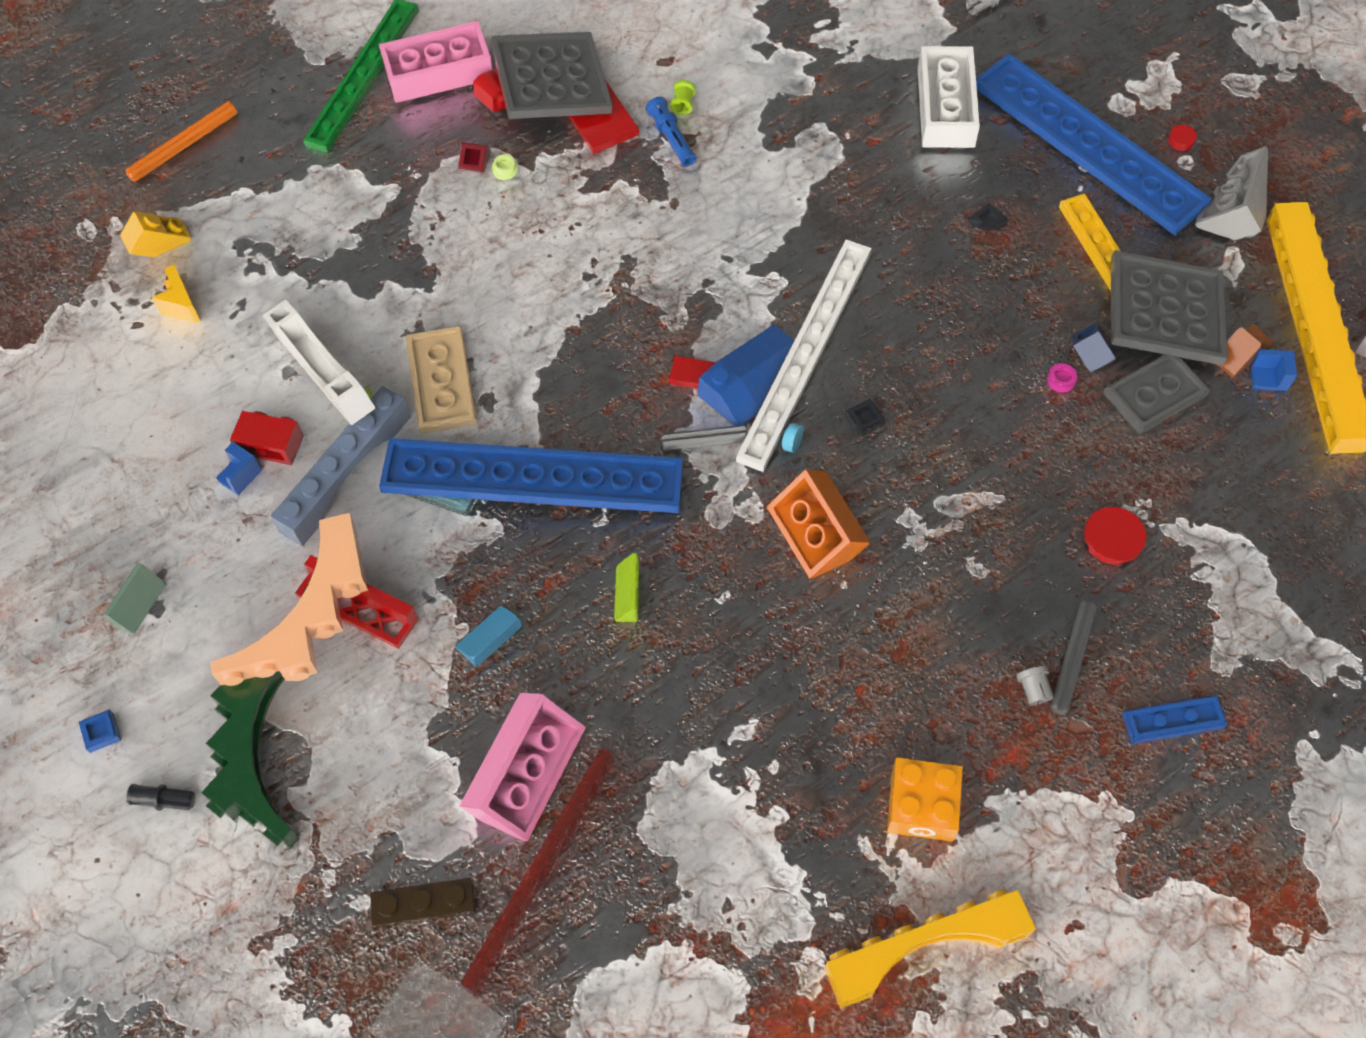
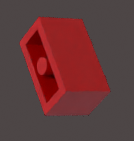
(268, 436)

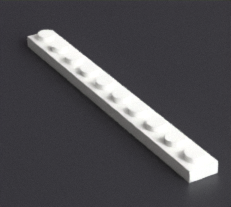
(803, 356)

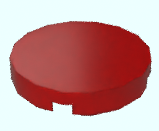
(1114, 535)

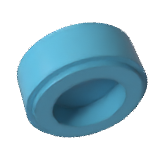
(792, 437)

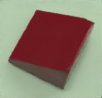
(474, 157)

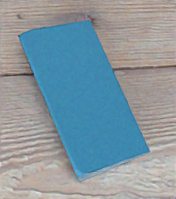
(489, 635)

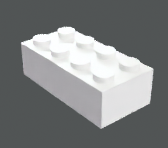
(948, 96)

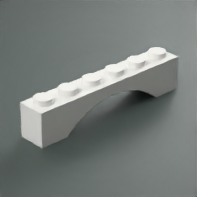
(326, 372)

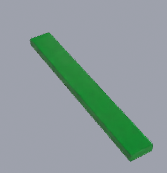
(359, 77)

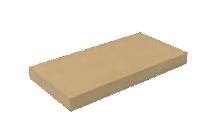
(441, 380)

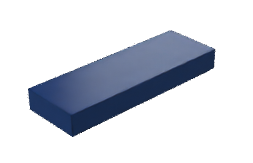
(1174, 719)

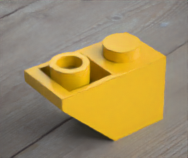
(153, 234)

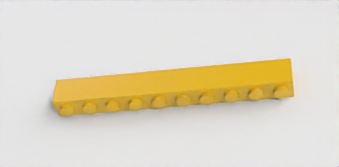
(1319, 327)

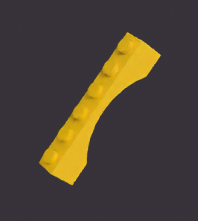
(994, 923)

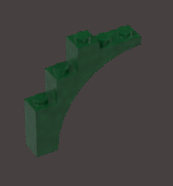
(236, 748)

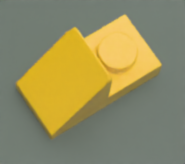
(176, 300)

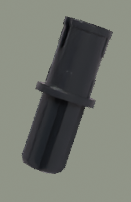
(160, 797)

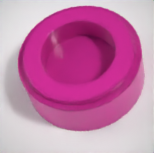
(1062, 377)

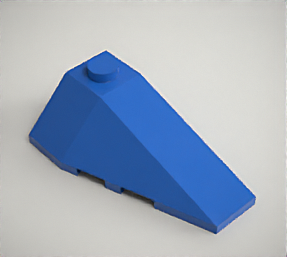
(745, 376)

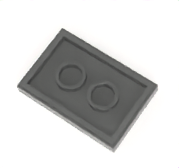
(1156, 392)

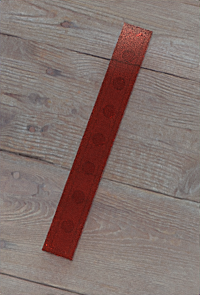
(537, 873)

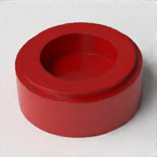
(1182, 137)

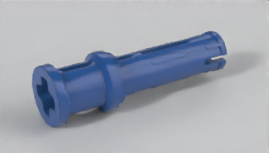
(667, 123)

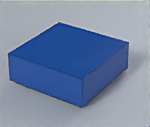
(99, 731)

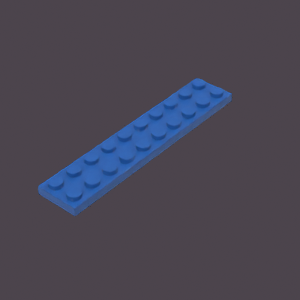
(1093, 144)
(532, 475)

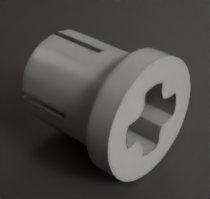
(1036, 685)

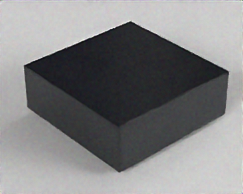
(865, 417)

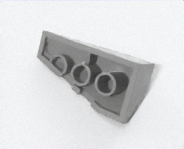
(1241, 201)

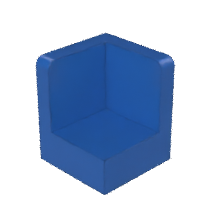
(1273, 370)
(240, 470)

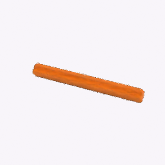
(181, 141)

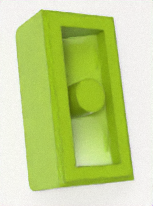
(627, 589)

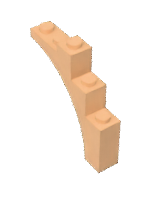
(316, 615)

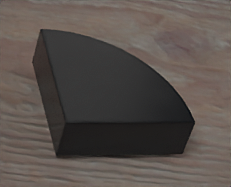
(988, 219)

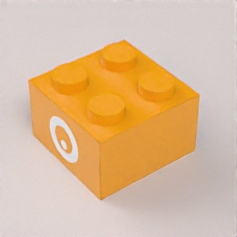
(925, 799)

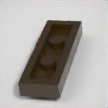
(422, 903)

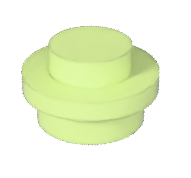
(504, 167)

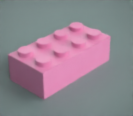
(435, 61)

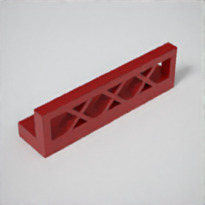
(377, 600)

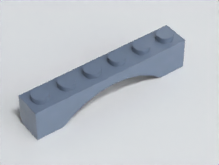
(309, 500)

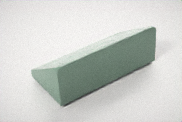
(134, 599)

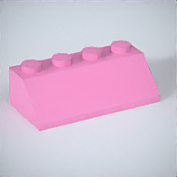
(523, 766)

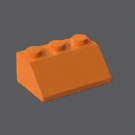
(817, 523)

